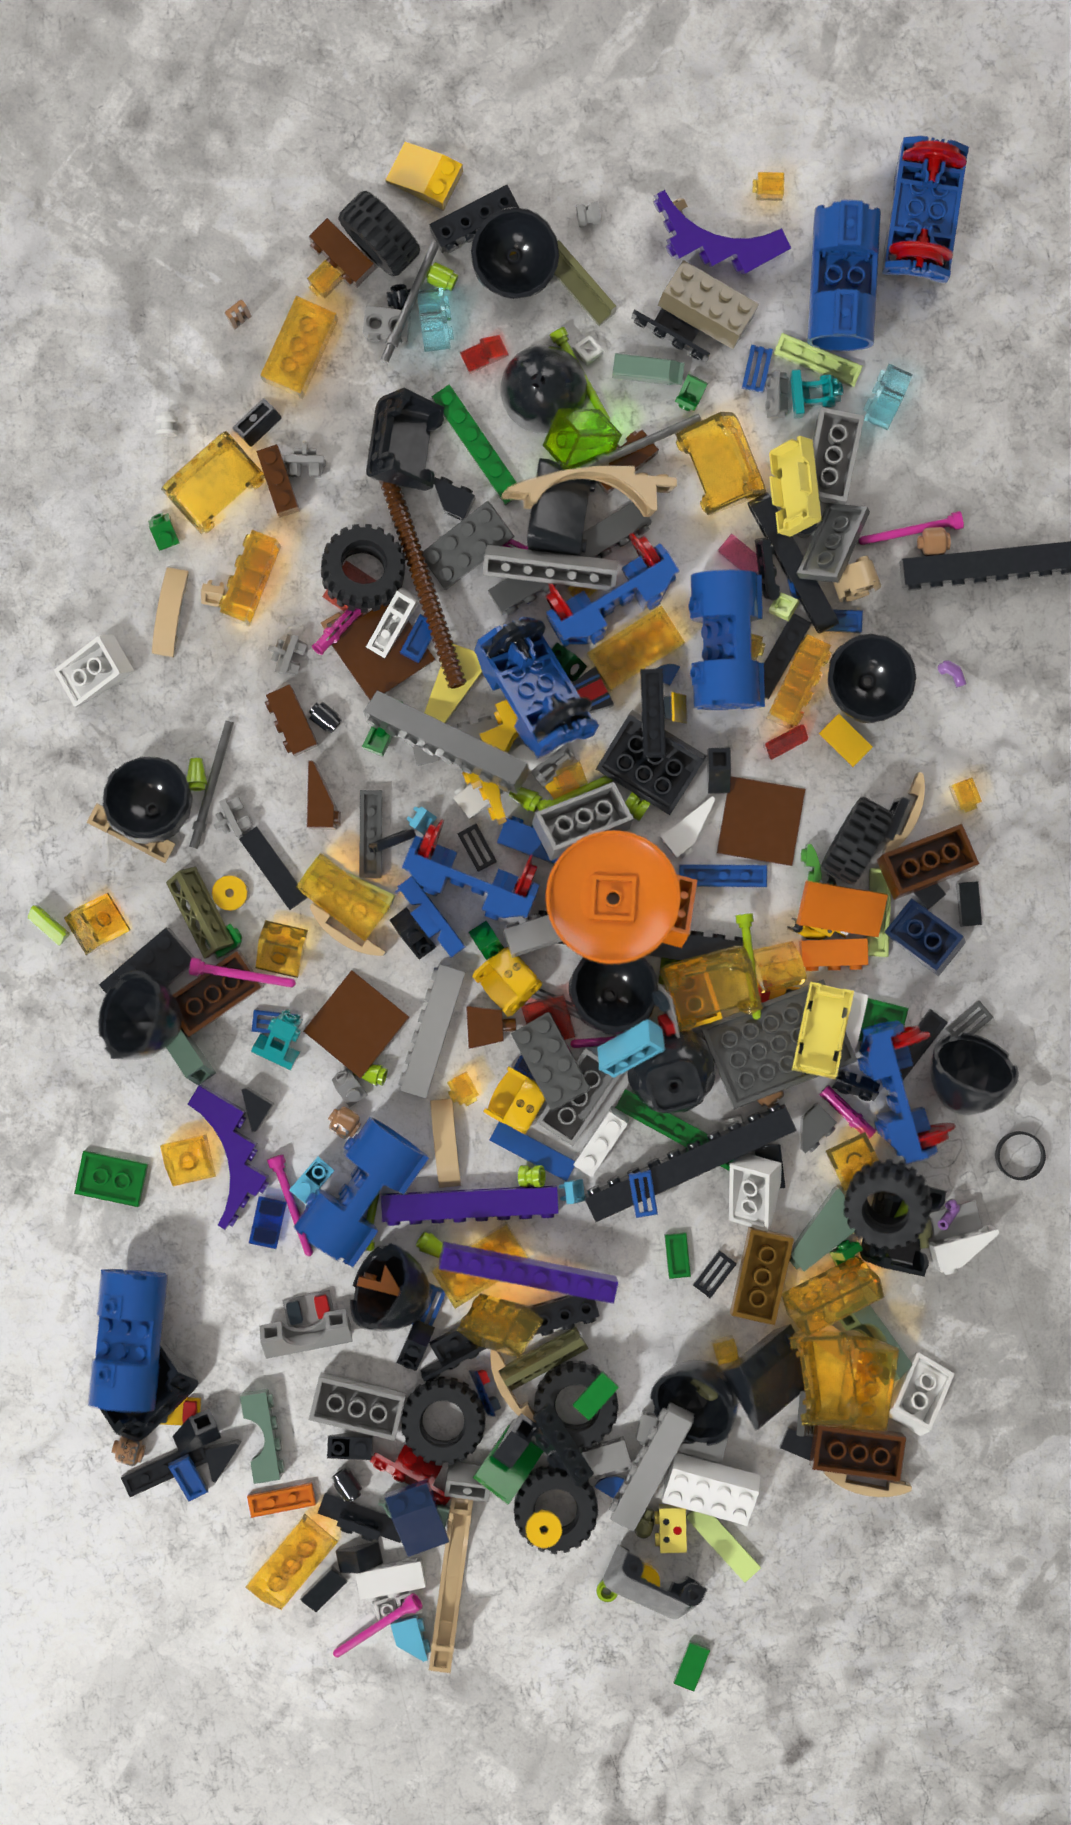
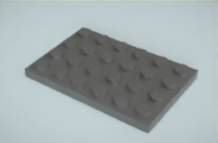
(759, 1053)

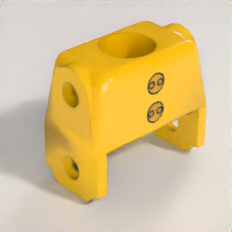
(507, 981)
(516, 1101)

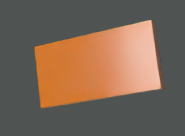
(842, 909)

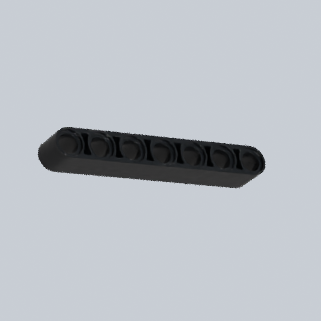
(790, 559)

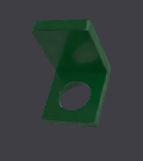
(567, 660)

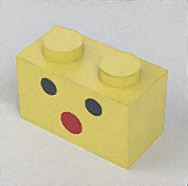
(671, 1529)

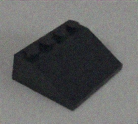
(653, 779)
(767, 1376)

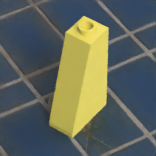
(445, 700)

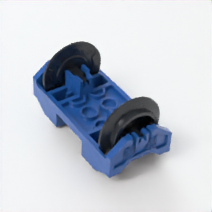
(534, 686)

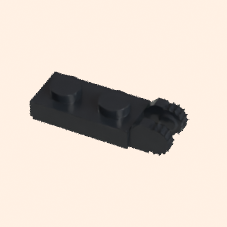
(766, 568)

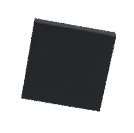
(898, 809)

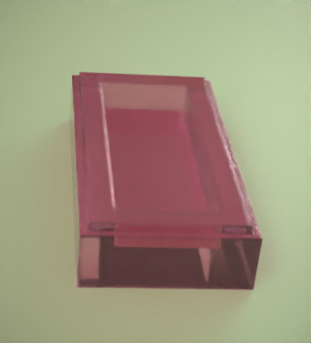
(739, 554)

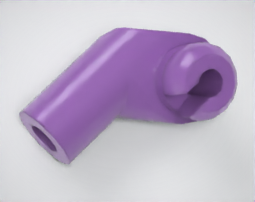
(953, 670)
(949, 1215)

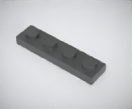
(370, 830)

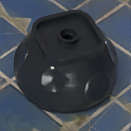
(518, 232)
(886, 666)
(140, 787)
(632, 991)
(682, 1061)

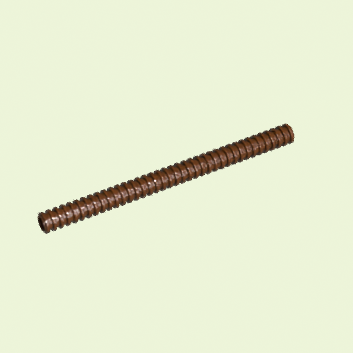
(423, 584)

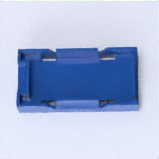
(430, 917)

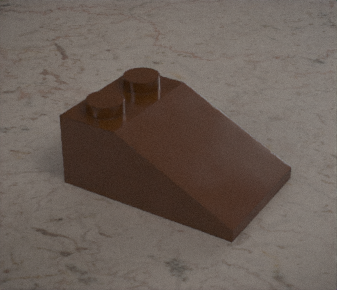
(321, 807)

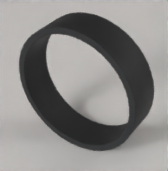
(1041, 1163)

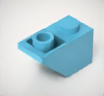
(312, 1179)
(410, 1637)

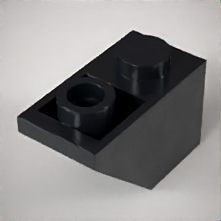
(454, 500)
(719, 770)
(412, 933)
(415, 1345)
(196, 1432)
(515, 1440)
(350, 1446)

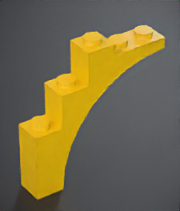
(503, 739)

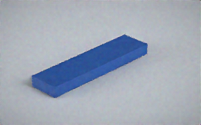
(726, 875)
(532, 1150)

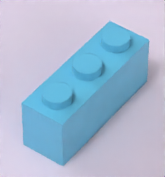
(630, 1048)

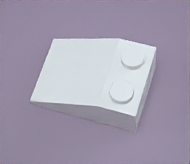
(94, 669)
(753, 1191)
(958, 1250)
(920, 1394)

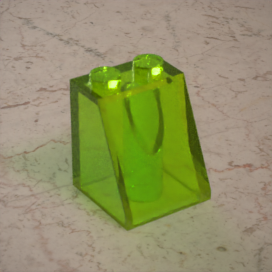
(580, 436)

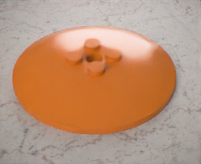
(618, 865)

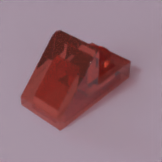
(483, 354)

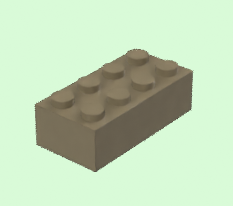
(708, 304)

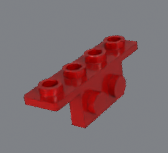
(410, 1470)

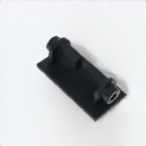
(866, 1089)

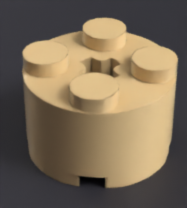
(857, 580)

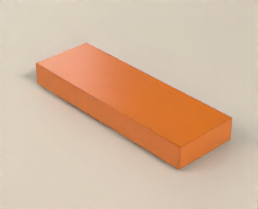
(281, 1499)

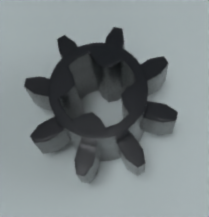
(397, 296)

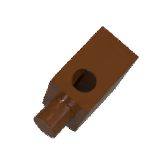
(487, 1026)

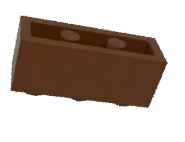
(341, 253)
(635, 458)
(278, 480)
(291, 720)

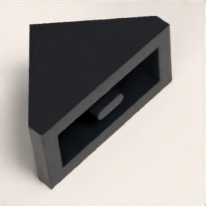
(256, 1107)
(219, 1456)
(359, 1558)

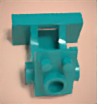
(831, 392)
(285, 1029)

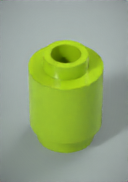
(441, 277)

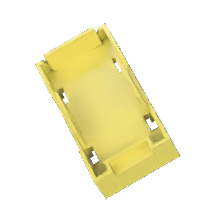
(794, 486)
(822, 1030)

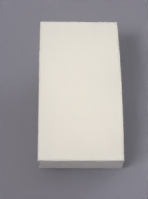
(386, 1605)

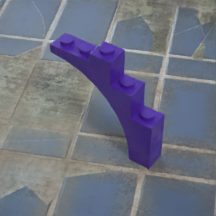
(687, 237)
(244, 1178)

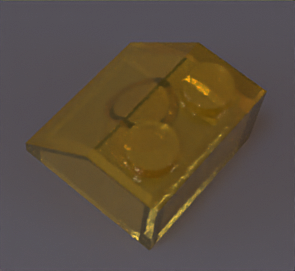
(96, 923)
(281, 948)
(779, 967)
(850, 1157)
(188, 1160)

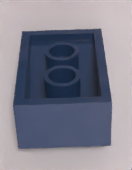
(925, 937)
(417, 1517)

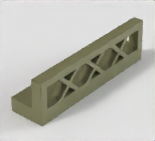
(583, 287)
(201, 909)
(543, 1358)

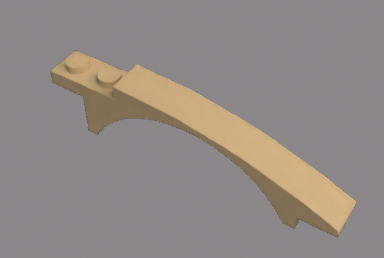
(637, 487)
(450, 1585)

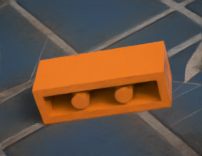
(683, 922)
(834, 953)

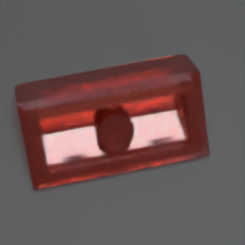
(786, 742)

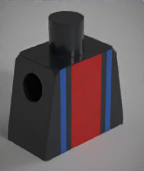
(592, 687)

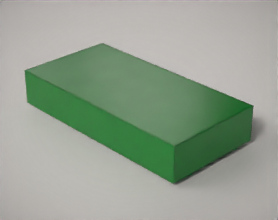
(677, 1255)
(595, 1395)
(691, 1666)

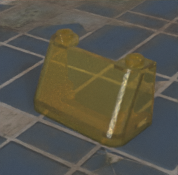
(722, 461)
(212, 481)
(711, 985)
(827, 1377)

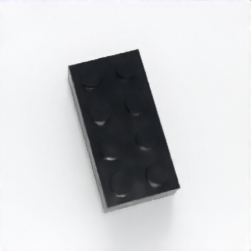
(161, 957)

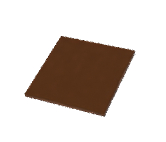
(367, 667)
(761, 821)
(356, 1024)

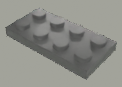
(833, 542)
(466, 544)
(550, 1061)

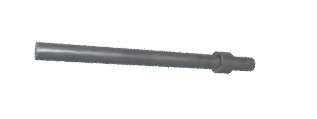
(394, 339)
(604, 460)
(199, 826)

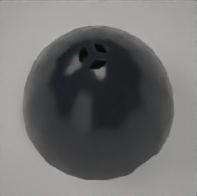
(563, 387)
(138, 1017)
(971, 1073)
(385, 1311)
(711, 1419)

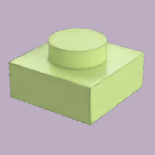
(784, 606)

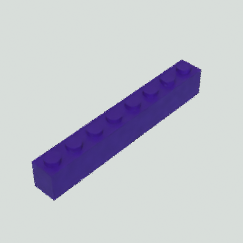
(469, 1204)
(528, 1272)

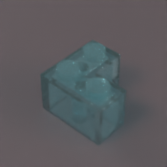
(434, 314)
(889, 393)

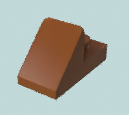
(386, 1284)

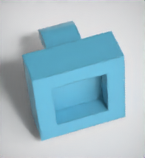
(422, 820)
(574, 1191)

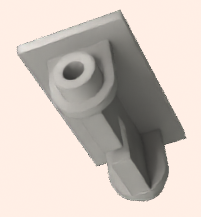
(777, 383)
(547, 769)

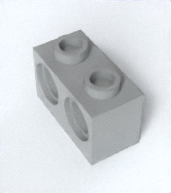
(388, 318)

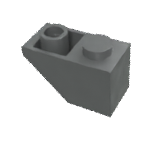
(814, 1126)

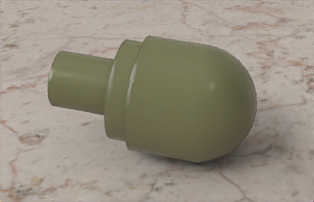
(924, 1237)
(704, 1390)
(645, 1524)

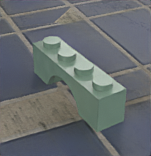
(870, 1325)
(258, 1408)

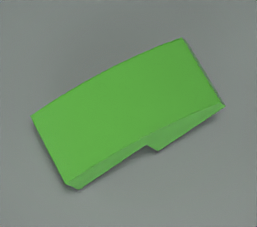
(811, 859)

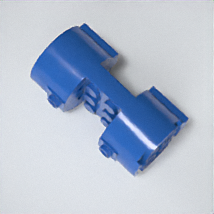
(844, 276)
(726, 606)
(338, 1223)
(128, 1340)

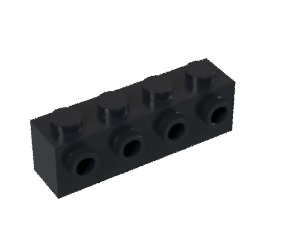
(463, 223)
(564, 1313)

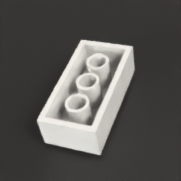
(711, 1489)

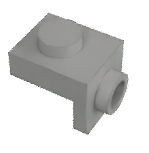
(348, 1087)

